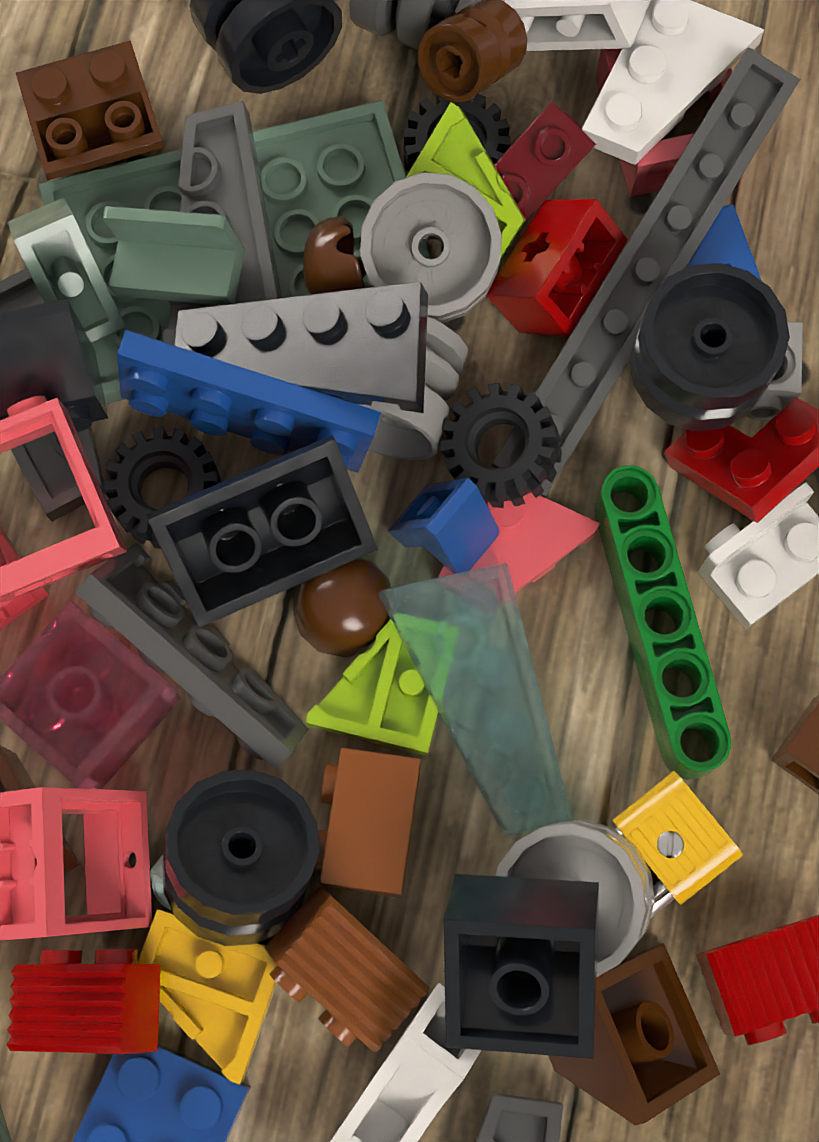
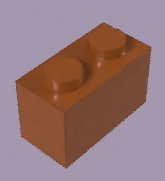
(368, 822)

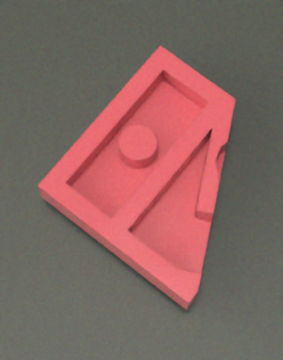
(533, 538)

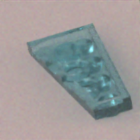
(481, 676)

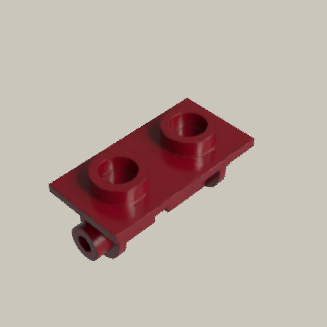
(543, 157)

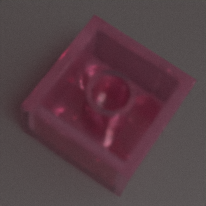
(83, 699)

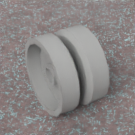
(438, 209)
(592, 854)

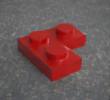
(752, 471)

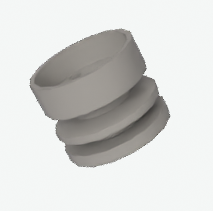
(416, 434)

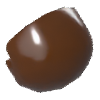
(330, 258)
(342, 608)

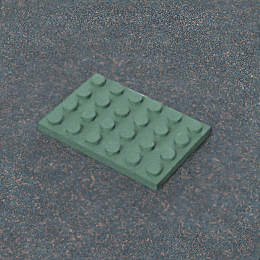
(307, 175)

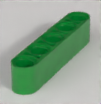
(655, 652)

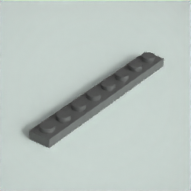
(657, 250)

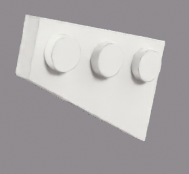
(668, 68)

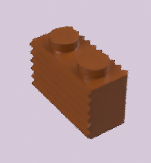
(345, 970)

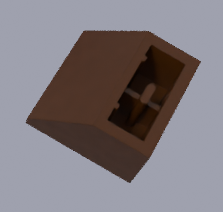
(89, 110)

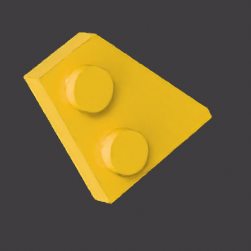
(212, 990)

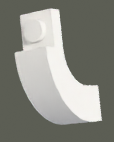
(410, 1081)

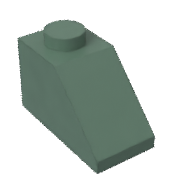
(65, 267)

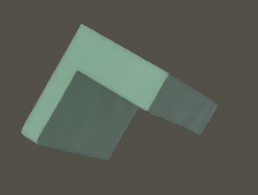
(174, 256)

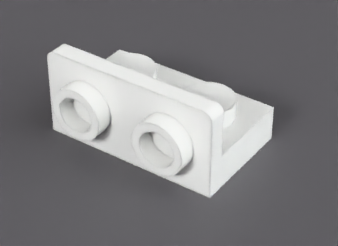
(766, 559)

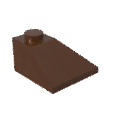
(644, 1041)

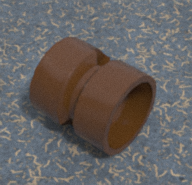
(472, 49)

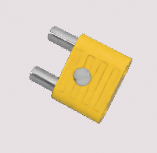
(677, 840)

